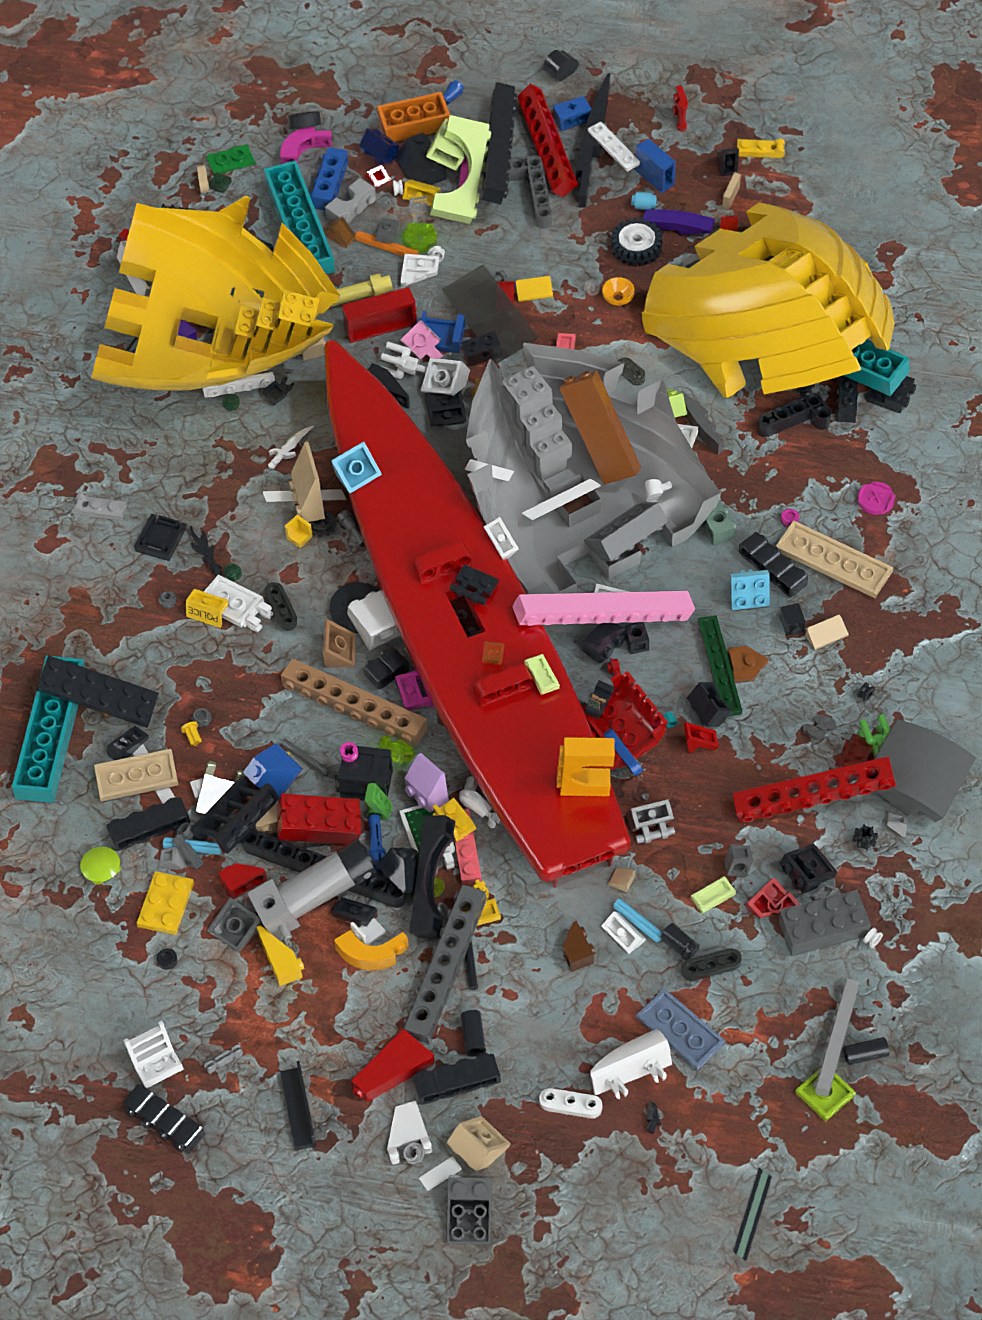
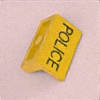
(206, 607)

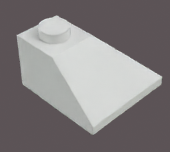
(445, 377)

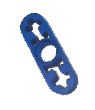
(624, 753)

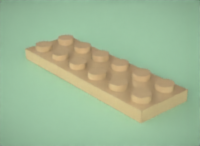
(834, 559)

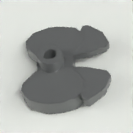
(824, 724)

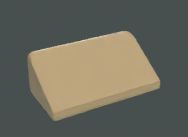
(826, 632)

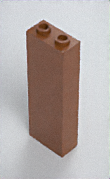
(600, 427)

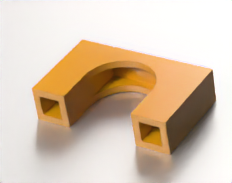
(580, 753)

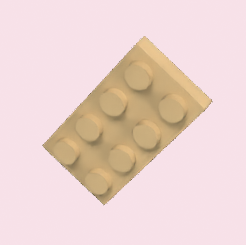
(136, 775)

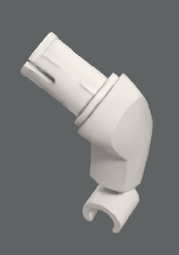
(476, 802)

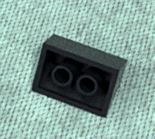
(416, 165)

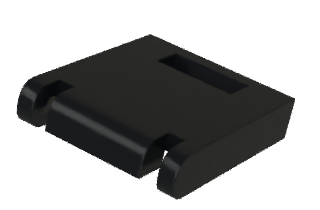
(162, 535)

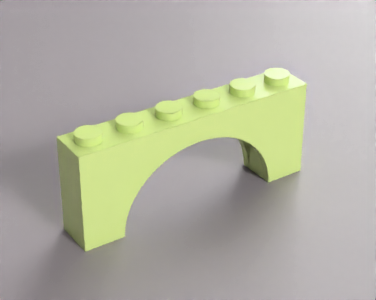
(472, 139)

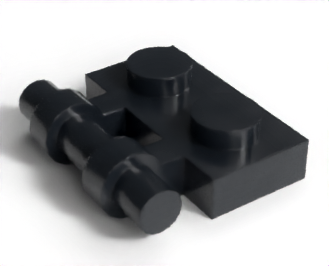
(477, 581)

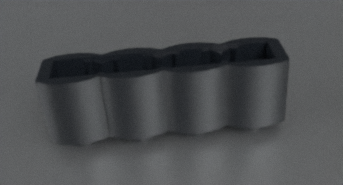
(769, 557)
(147, 824)
(454, 1079)
(163, 1118)

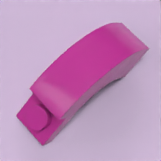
(303, 140)

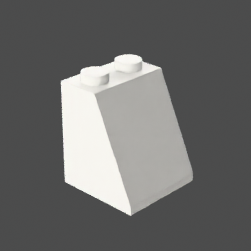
(373, 620)

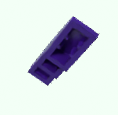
(681, 221)

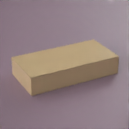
(731, 191)

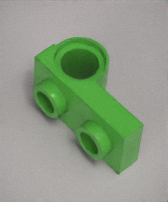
(378, 802)

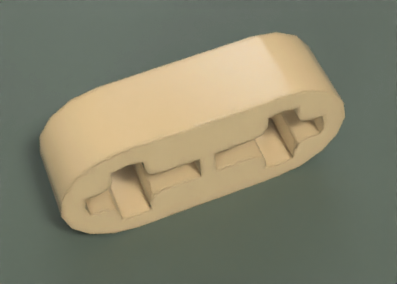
(203, 182)

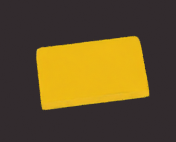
(417, 189)
(534, 288)

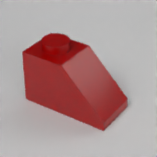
(241, 878)

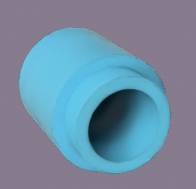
(644, 200)

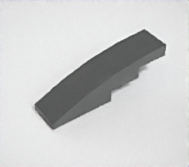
(698, 417)

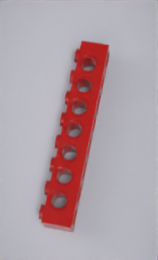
(547, 140)
(805, 785)

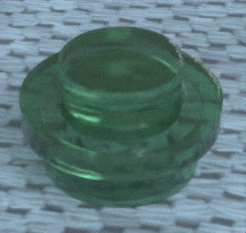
(230, 402)
(232, 572)

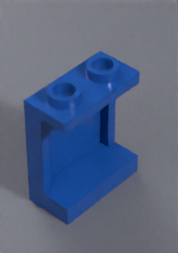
(448, 331)

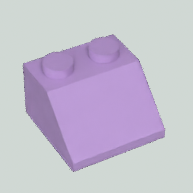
(426, 783)

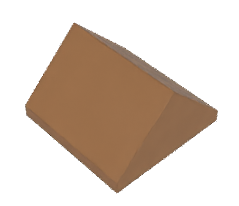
(338, 646)

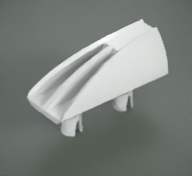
(631, 1061)

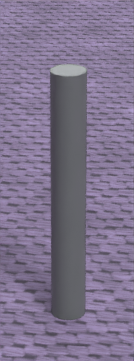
(305, 757)

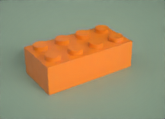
(413, 116)

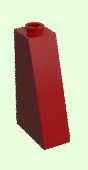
(392, 1066)

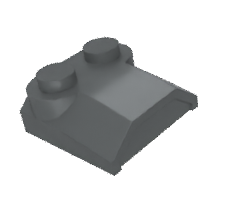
(235, 925)

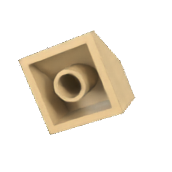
(477, 1143)

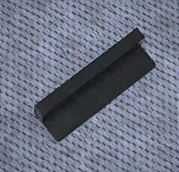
(298, 1108)

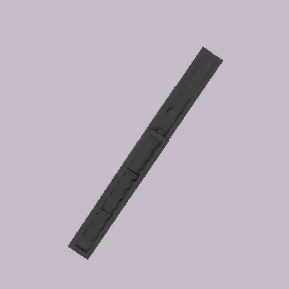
(589, 146)

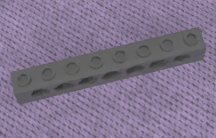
(424, 1029)

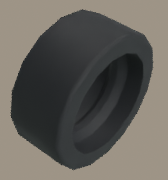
(304, 119)

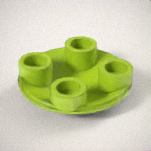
(100, 864)

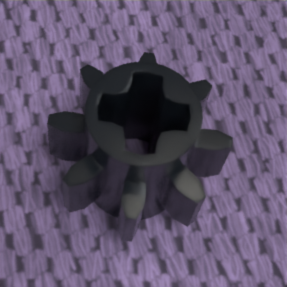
(865, 837)

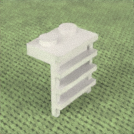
(153, 1056)

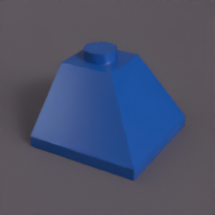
(273, 767)

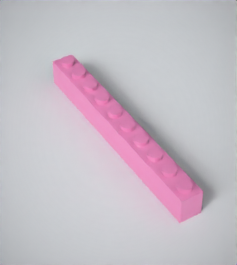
(603, 607)

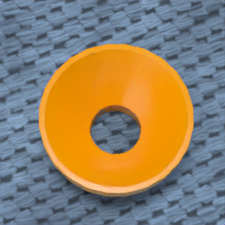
(618, 286)

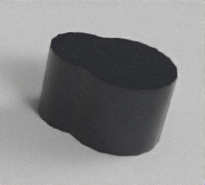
(560, 64)

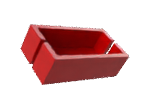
(379, 315)
(318, 819)

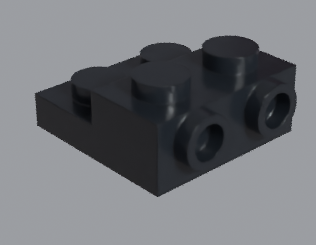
(899, 398)
(807, 868)

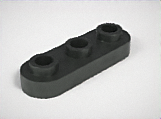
(280, 600)
(718, 959)

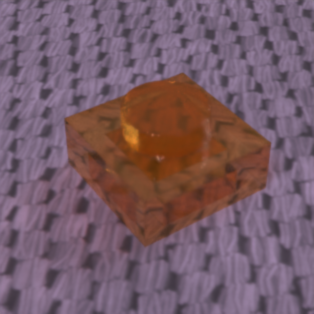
(493, 652)

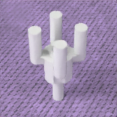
(404, 363)

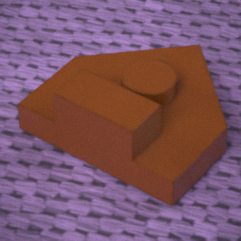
(745, 663)

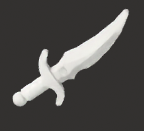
(284, 453)

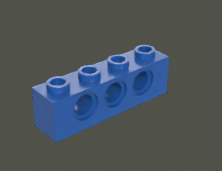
(329, 177)

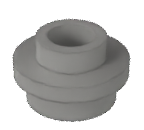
(409, 1153)

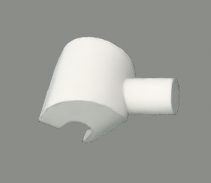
(655, 488)

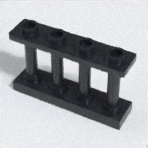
(243, 821)

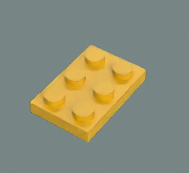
(165, 903)

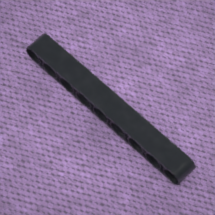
(300, 854)

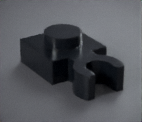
(277, 391)

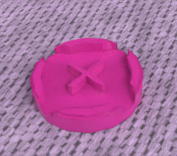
(876, 498)

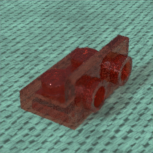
(855, 751)

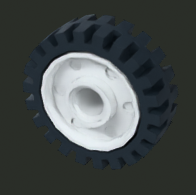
(636, 242)

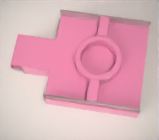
(422, 341)

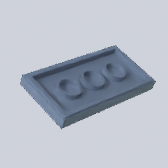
(682, 1028)

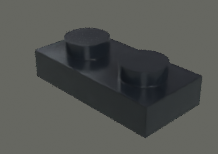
(354, 911)

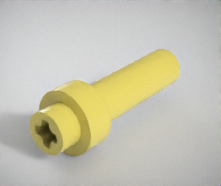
(375, 286)

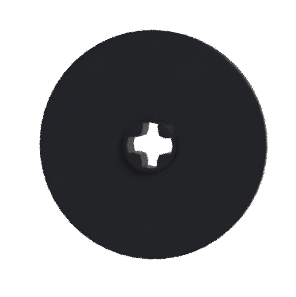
(343, 597)

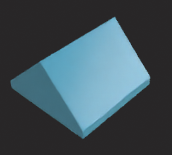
(355, 467)

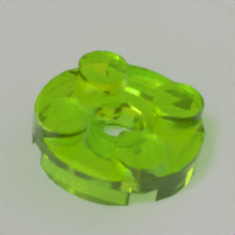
(414, 230)
(400, 750)

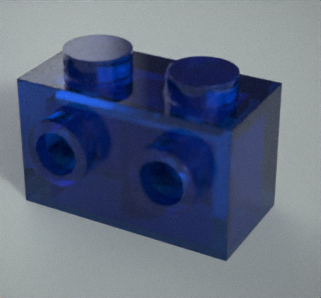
(379, 146)

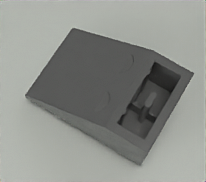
(469, 1209)

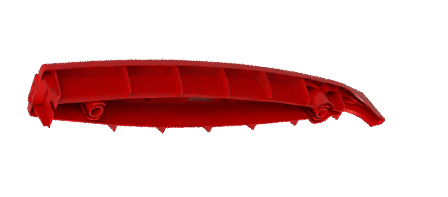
(418, 539)

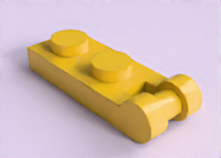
(761, 148)

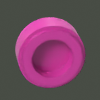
(788, 516)

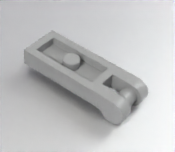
(99, 507)

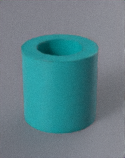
(672, 722)

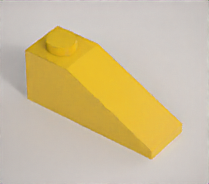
(281, 958)

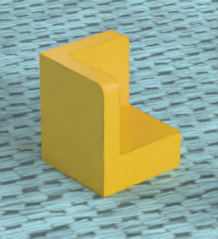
(298, 531)

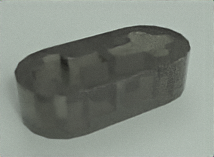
(633, 369)

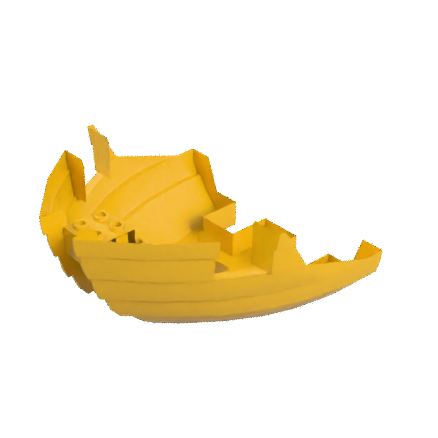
(193, 267)
(792, 311)

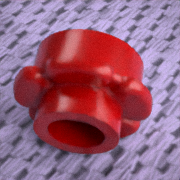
(613, 666)

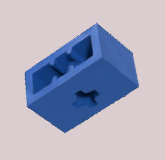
(571, 113)

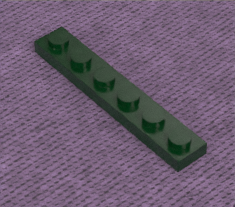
(719, 663)

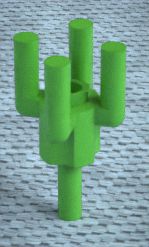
(877, 739)

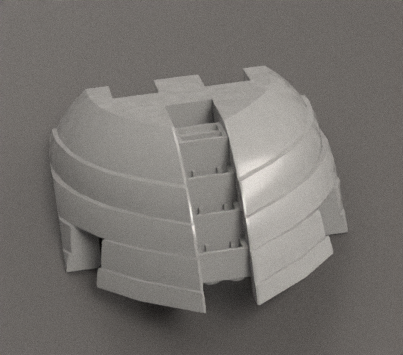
(530, 430)

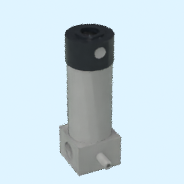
(284, 903)

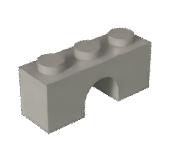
(360, 195)

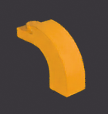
(367, 956)

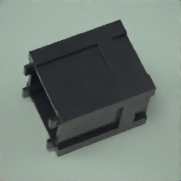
(371, 766)

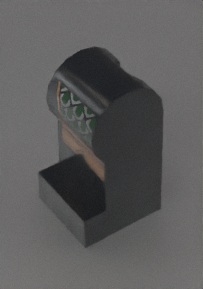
(599, 699)

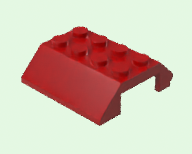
(630, 717)

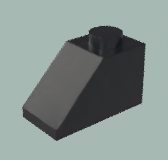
(728, 161)

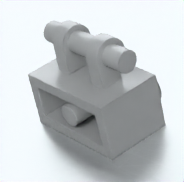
(649, 816)

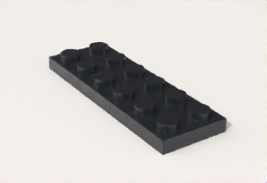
(97, 691)

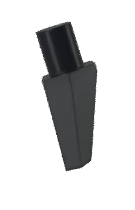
(652, 1118)

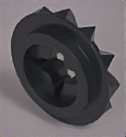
(330, 524)

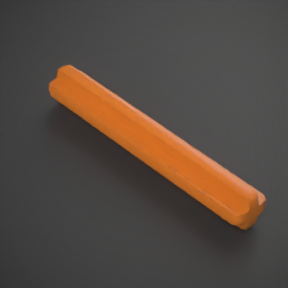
(390, 247)

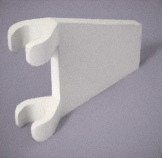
(407, 1129)

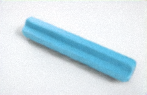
(198, 846)
(638, 920)

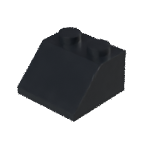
(401, 867)

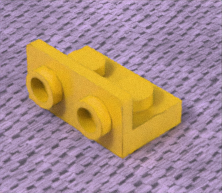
(463, 823)

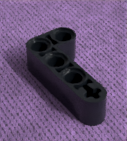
(791, 414)

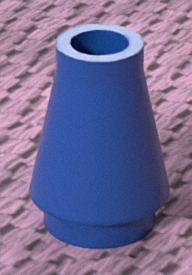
(453, 91)

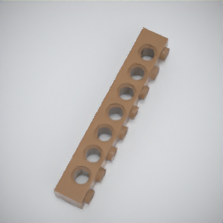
(364, 701)

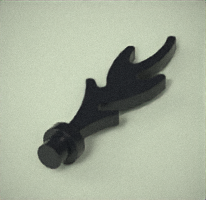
(203, 550)

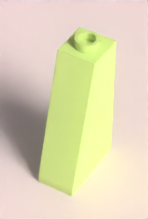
(445, 150)

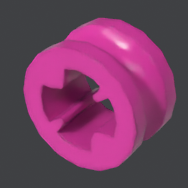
(349, 758)

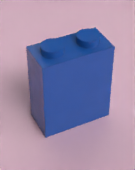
(655, 165)

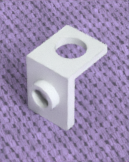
(370, 933)

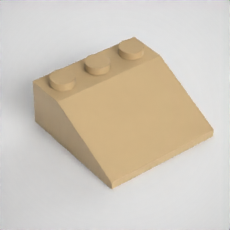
(306, 487)

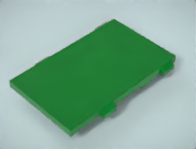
(230, 159)

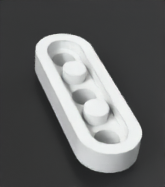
(578, 1108)

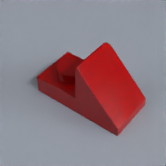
(700, 737)

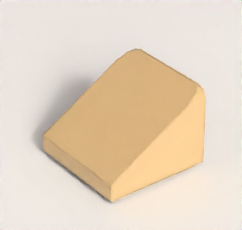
(622, 879)

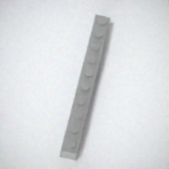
(837, 1037)

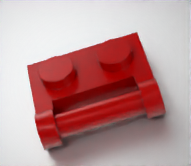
(680, 107)

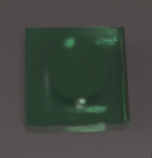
(220, 182)

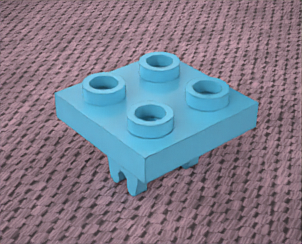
(749, 589)

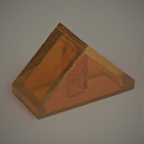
(339, 232)

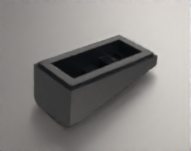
(118, 752)

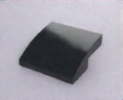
(445, 409)

